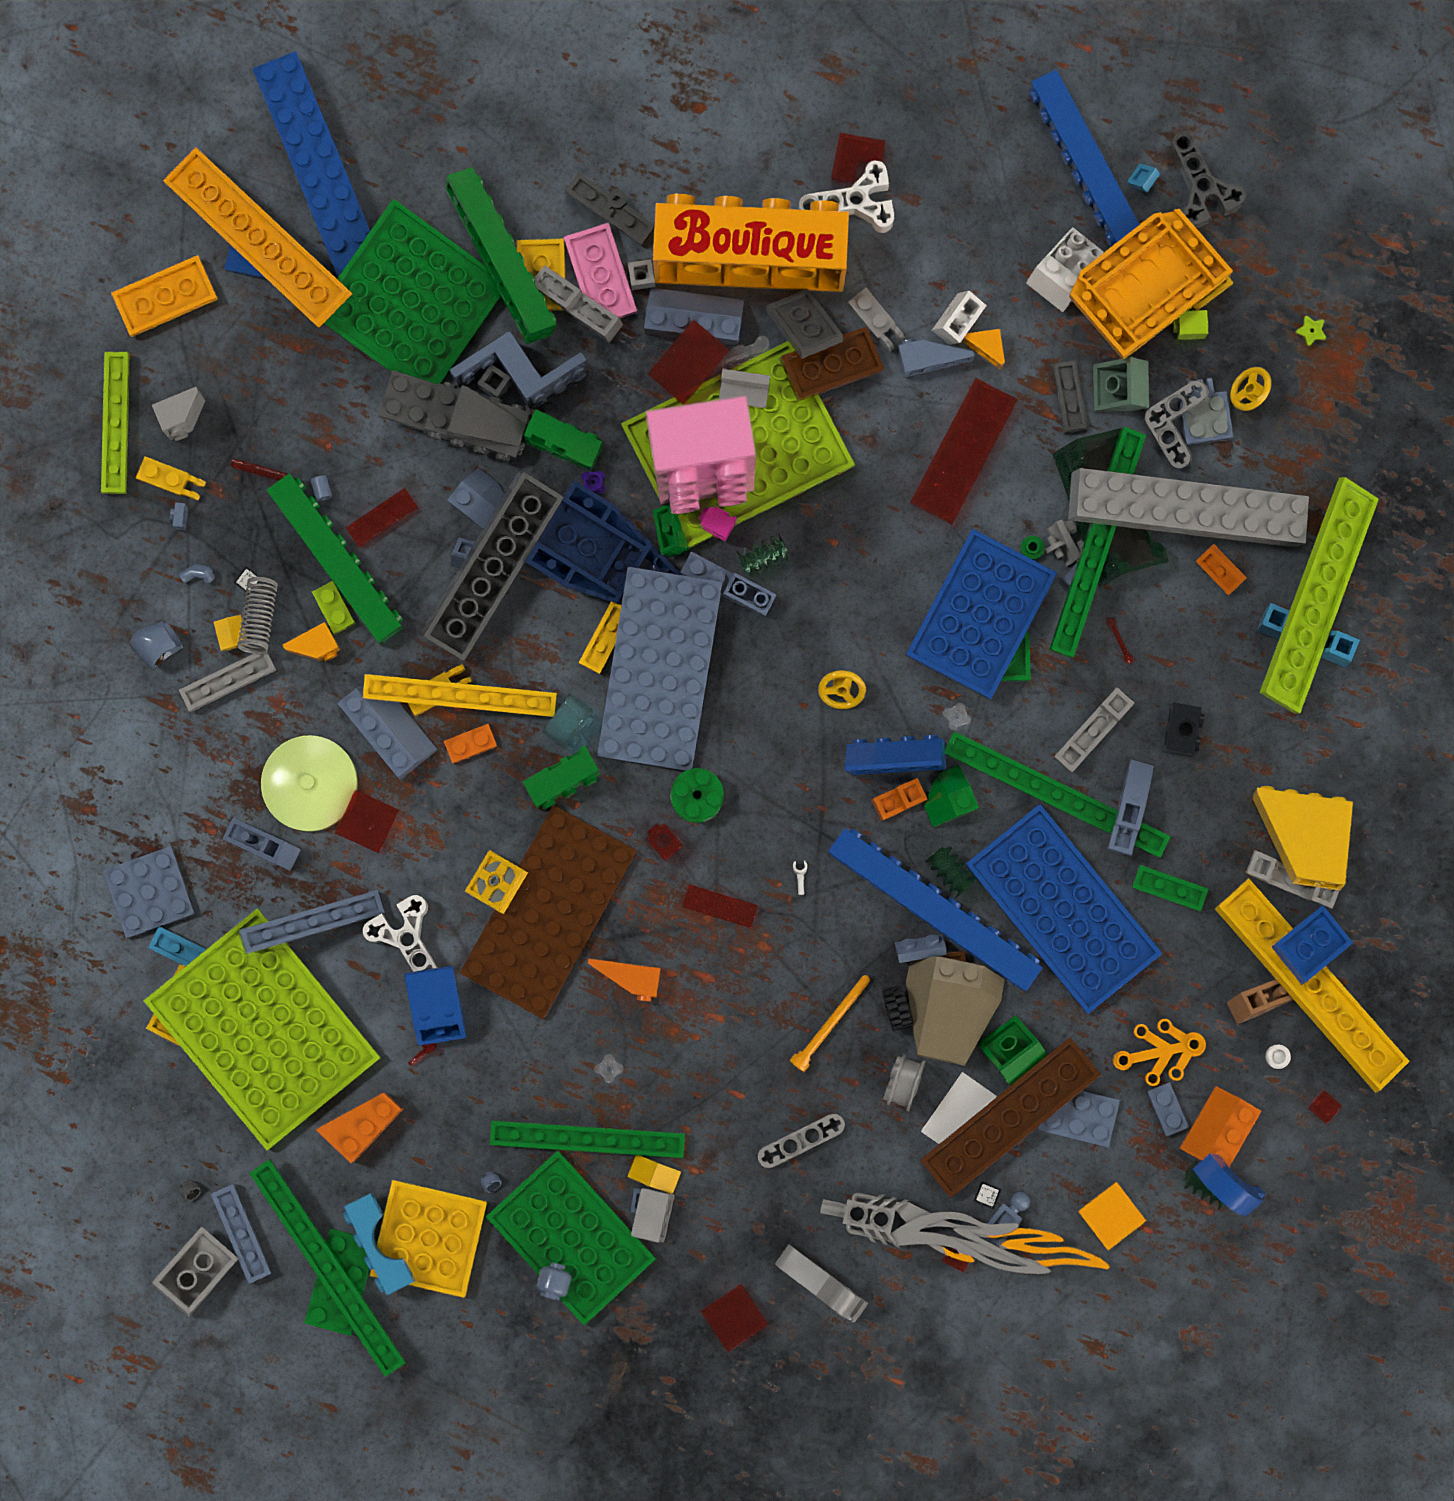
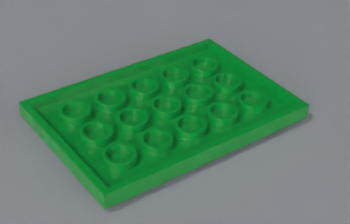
(567, 1223)

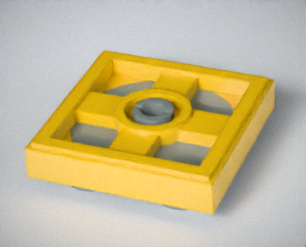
(496, 882)

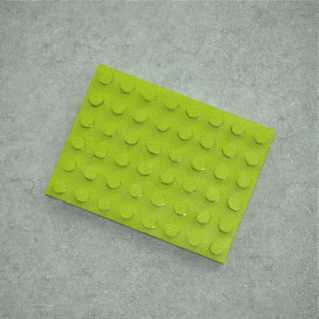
(791, 440)
(262, 1032)

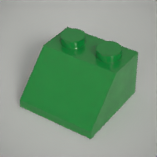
(1012, 1050)

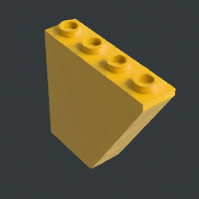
(1308, 834)

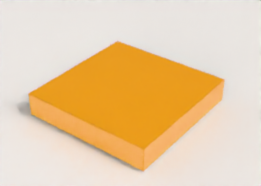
(1111, 1215)

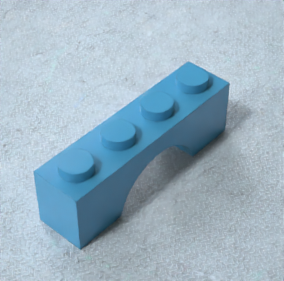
(1338, 648)
(391, 1272)

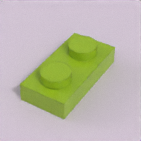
(333, 607)

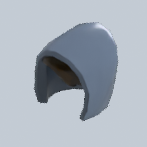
(155, 643)

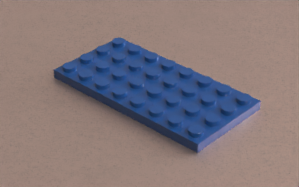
(1063, 909)

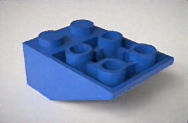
(435, 1005)

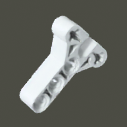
(867, 210)
(412, 925)

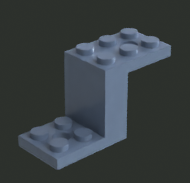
(517, 366)

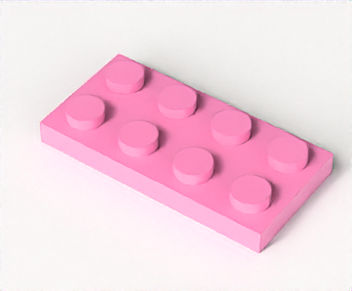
(600, 269)

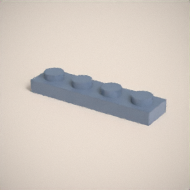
(241, 1233)

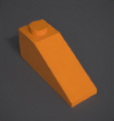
(634, 978)

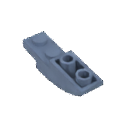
(734, 586)
(1131, 807)

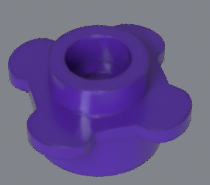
(594, 476)

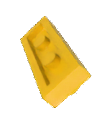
(602, 641)

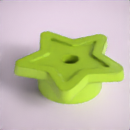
(1305, 332)

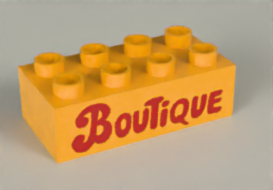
(750, 244)

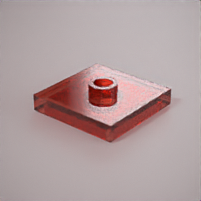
(366, 821)
(734, 1317)

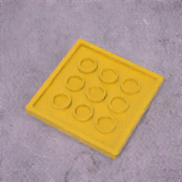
(433, 1234)

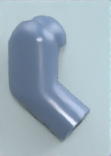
(197, 570)

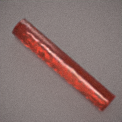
(257, 469)

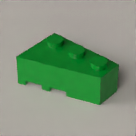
(563, 440)
(562, 778)

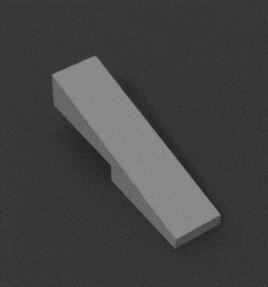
(577, 304)

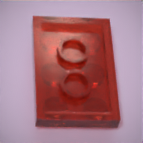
(688, 362)

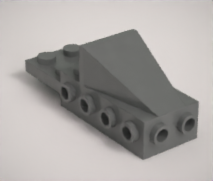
(456, 415)

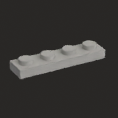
(227, 680)

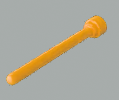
(802, 1059)

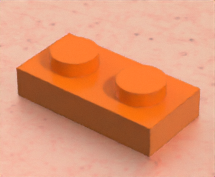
(1221, 569)
(470, 743)

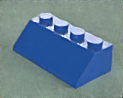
(895, 756)

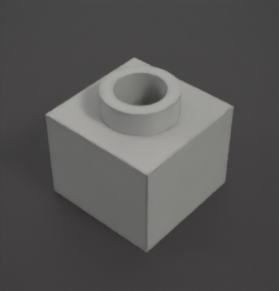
(641, 267)

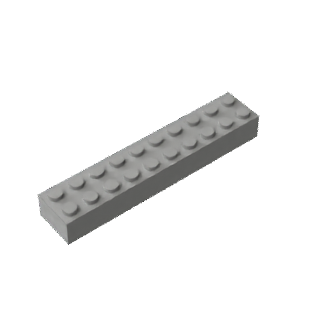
(1188, 508)

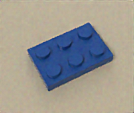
(1312, 944)

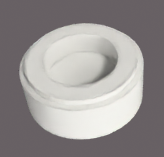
(1277, 1056)

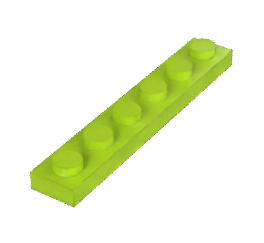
(115, 423)

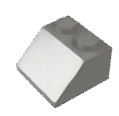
(179, 413)

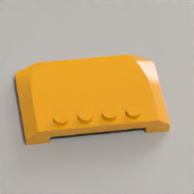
(1148, 280)

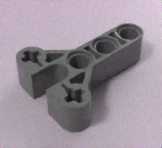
(1217, 190)

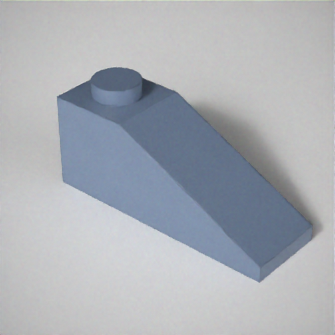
(927, 356)
(261, 844)

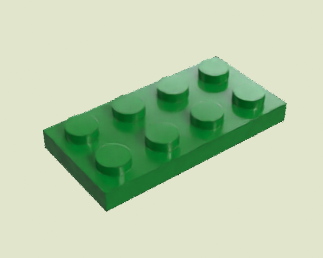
(322, 1308)

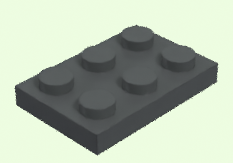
(804, 323)

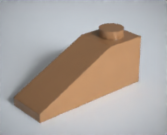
(1258, 1001)

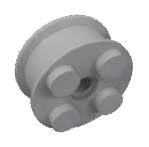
(904, 1081)

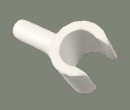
(800, 876)

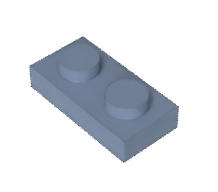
(920, 948)
(1167, 1109)

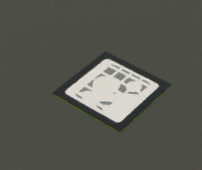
(241, 580)
(987, 1195)

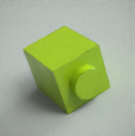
(1191, 325)

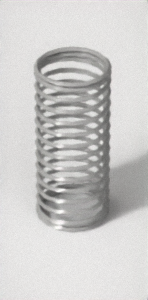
(268, 589)

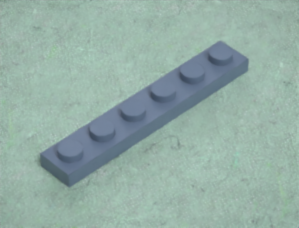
(311, 922)

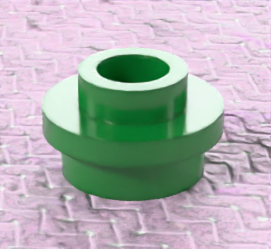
(1032, 554)

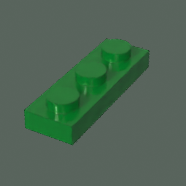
(1170, 888)

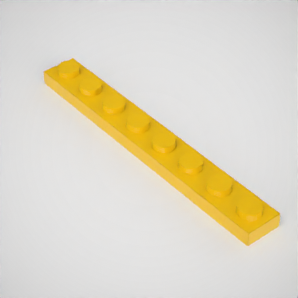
(459, 695)

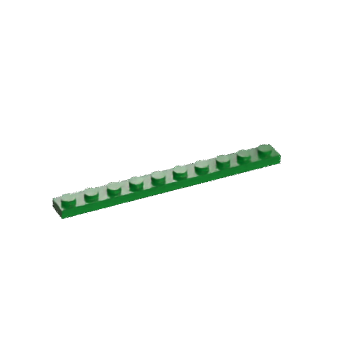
(1093, 555)
(1048, 791)
(327, 1267)

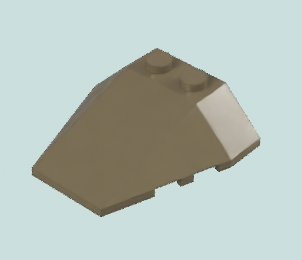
(950, 1006)

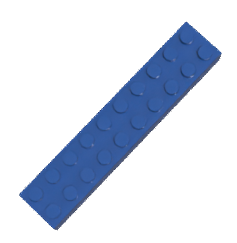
(313, 157)

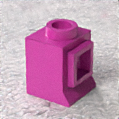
(717, 522)

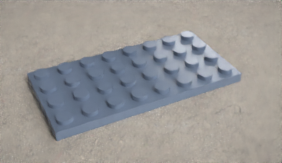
(659, 669)

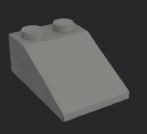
(194, 1271)

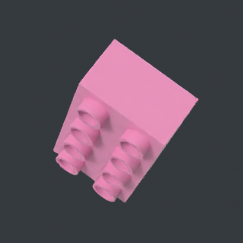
(702, 453)

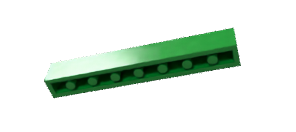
(500, 255)
(335, 559)

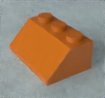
(1220, 1127)

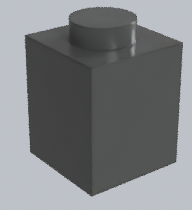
(494, 382)

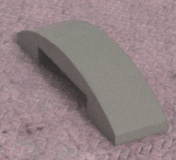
(1094, 730)
(1274, 873)

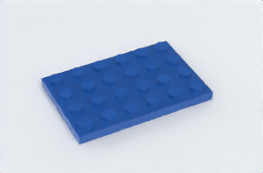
(981, 614)

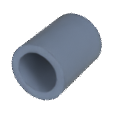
(321, 488)

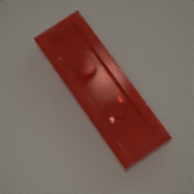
(382, 518)
(720, 906)

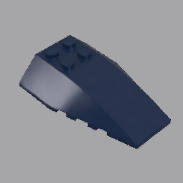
(592, 546)

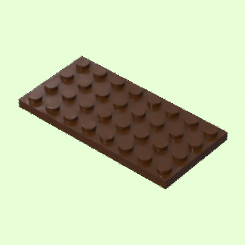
(552, 915)

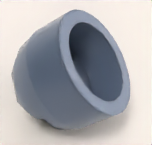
(490, 1182)

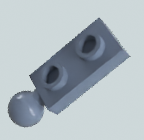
(1019, 1202)

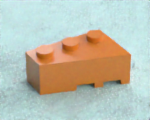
(360, 1126)

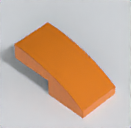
(899, 799)

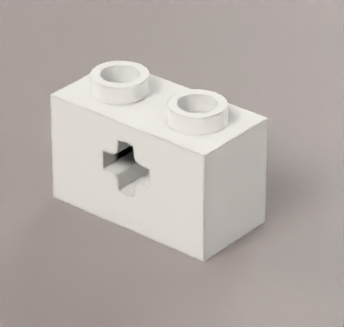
(959, 317)

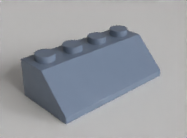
(673, 311)
(388, 731)

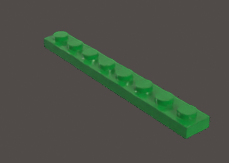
(587, 1139)

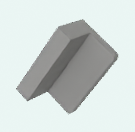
(742, 384)
(652, 1215)

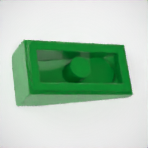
(669, 532)

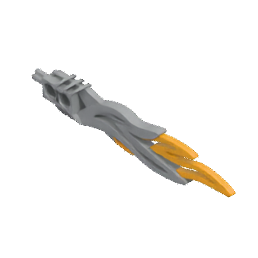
(918, 1219)

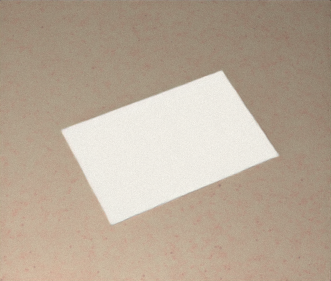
(957, 1107)

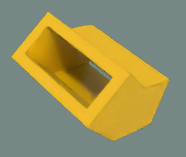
(228, 632)

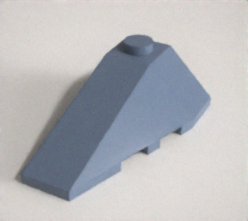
(477, 497)

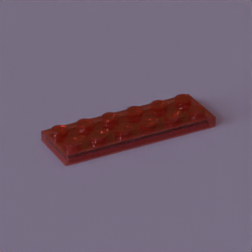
(963, 451)

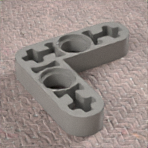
(1167, 423)

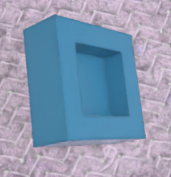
(1143, 177)

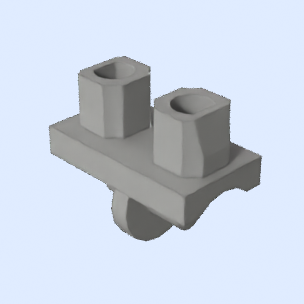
(1062, 543)

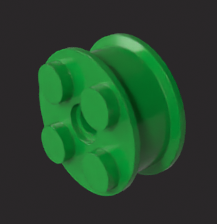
(699, 781)

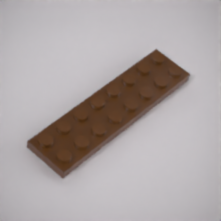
(1010, 1117)

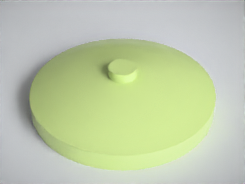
(308, 783)

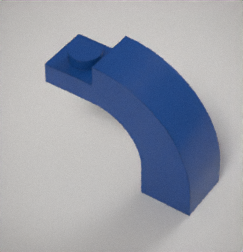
(1228, 1186)

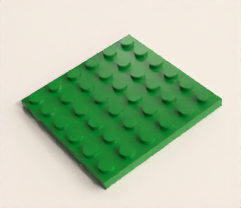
(412, 297)

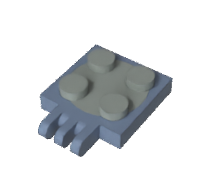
(1209, 419)

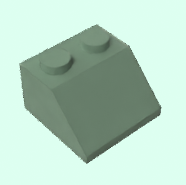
(1121, 385)

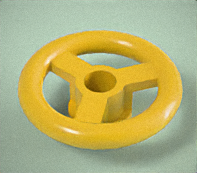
(1253, 390)
(841, 686)

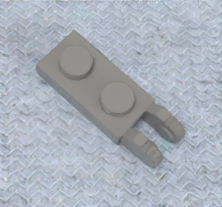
(875, 318)

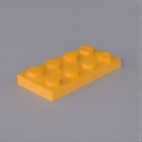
(164, 296)

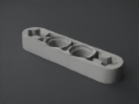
(802, 1144)

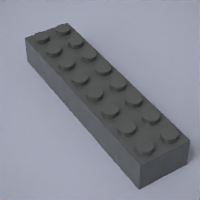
(491, 565)

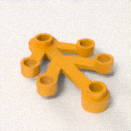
(1163, 1051)

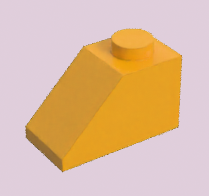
(314, 644)

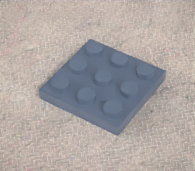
(149, 892)

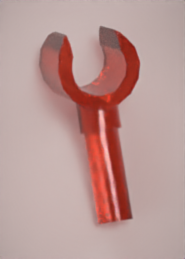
(428, 1048)

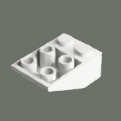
(1060, 268)

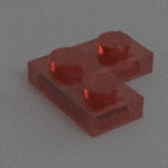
(852, 150)

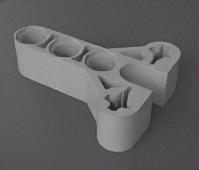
(821, 1284)

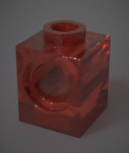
(664, 852)

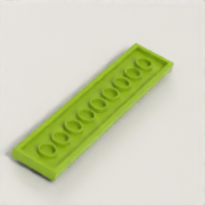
(1319, 595)

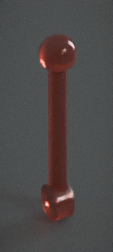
(1128, 658)

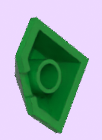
(949, 797)

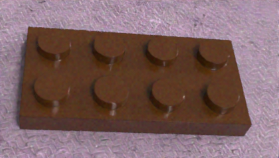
(833, 366)

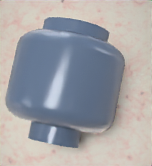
(553, 1281)

